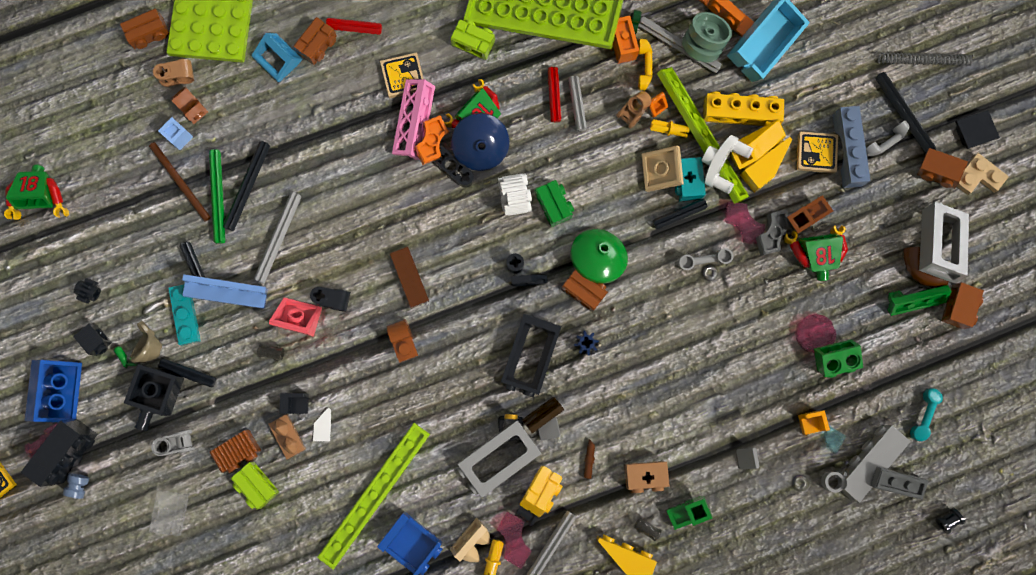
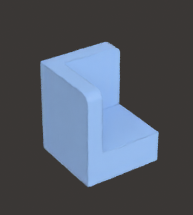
(175, 133)

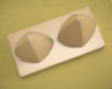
(464, 547)

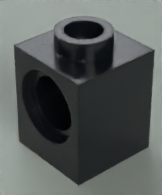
(92, 340)

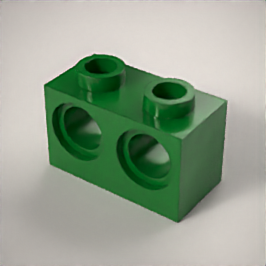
(838, 354)

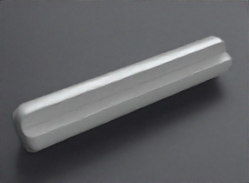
(577, 103)

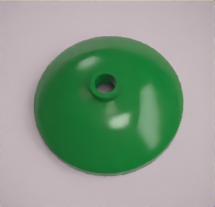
(593, 262)

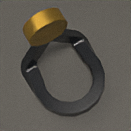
(509, 416)

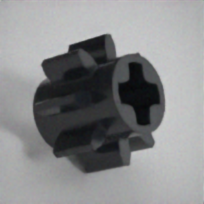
(87, 290)

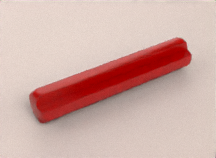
(354, 26)
(554, 94)

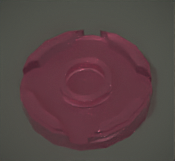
(815, 332)

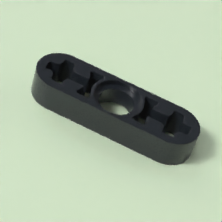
(450, 173)

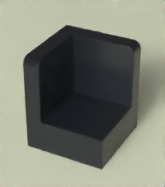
(294, 403)

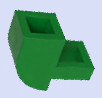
(690, 512)

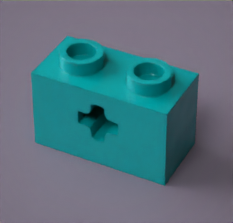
(696, 188)

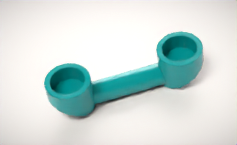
(922, 432)

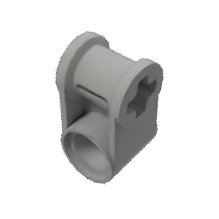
(176, 444)

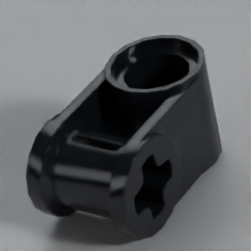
(334, 298)

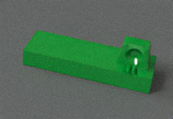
(905, 303)

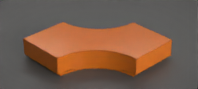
(434, 131)

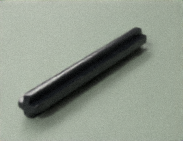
(905, 112)
(246, 186)

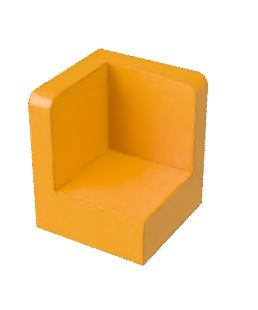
(813, 422)

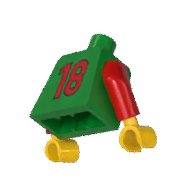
(481, 102)
(33, 191)
(820, 252)

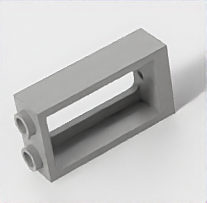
(931, 242)
(466, 464)

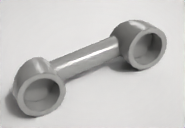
(900, 131)
(722, 256)

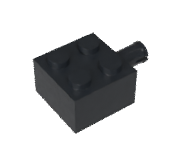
(153, 393)

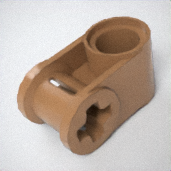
(174, 73)
(632, 111)

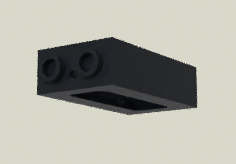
(508, 377)

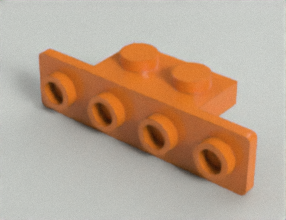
(731, 14)

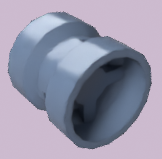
(76, 485)

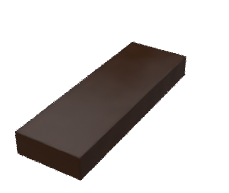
(409, 277)

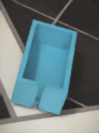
(768, 39)

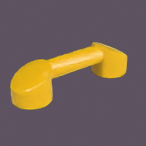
(644, 80)

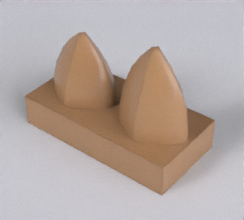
(287, 436)

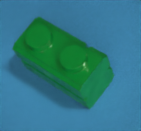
(554, 203)

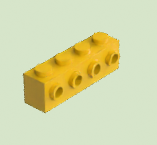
(742, 109)

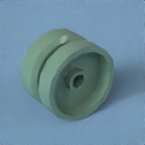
(706, 37)

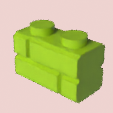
(473, 39)
(254, 486)

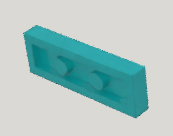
(184, 316)

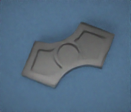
(776, 226)

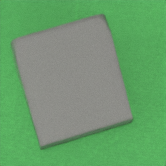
(549, 430)
(747, 458)

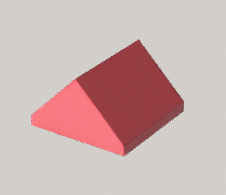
(296, 316)

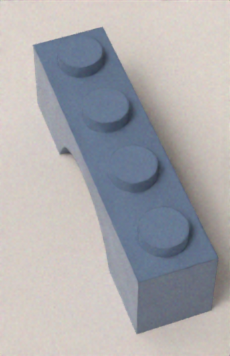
(855, 163)

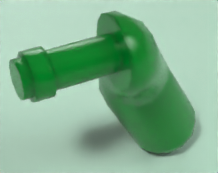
(123, 357)

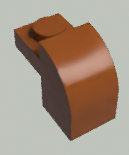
(189, 105)
(810, 214)
(402, 340)

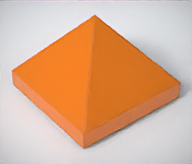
(658, 104)

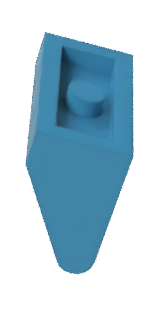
(280, 47)

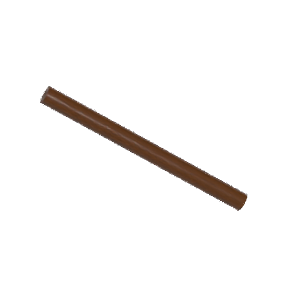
(179, 181)

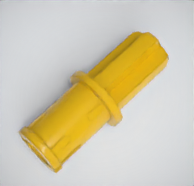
(669, 128)
(493, 558)

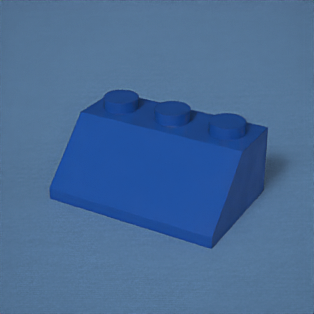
(53, 391)

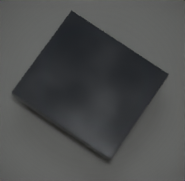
(976, 129)

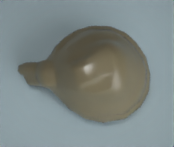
(148, 346)

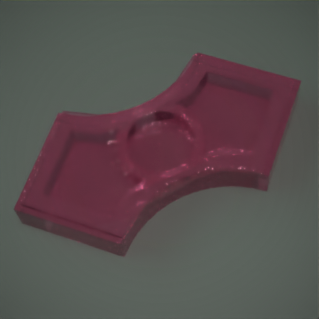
(738, 215)
(517, 551)

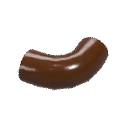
(912, 264)

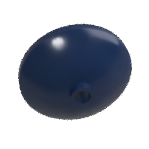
(477, 129)

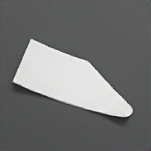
(322, 427)

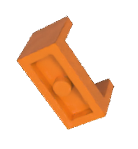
(625, 41)

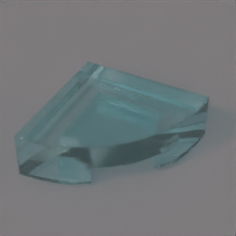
(833, 439)

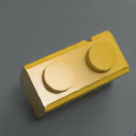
(541, 491)

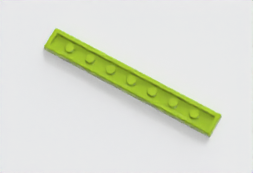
(699, 128)
(373, 496)

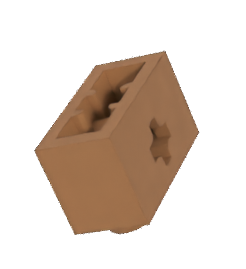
(657, 470)

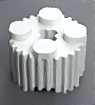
(514, 194)

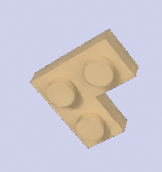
(982, 171)

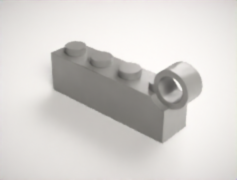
(878, 452)

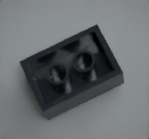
(59, 453)

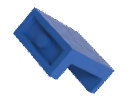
(411, 544)

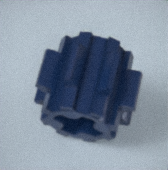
(582, 347)

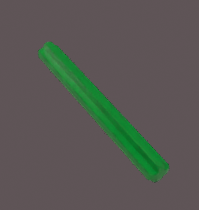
(217, 196)

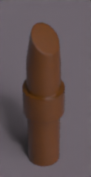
(589, 460)

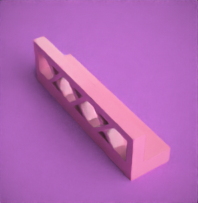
(422, 103)

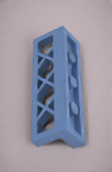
(224, 291)

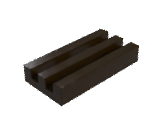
(543, 414)

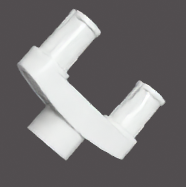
(716, 159)

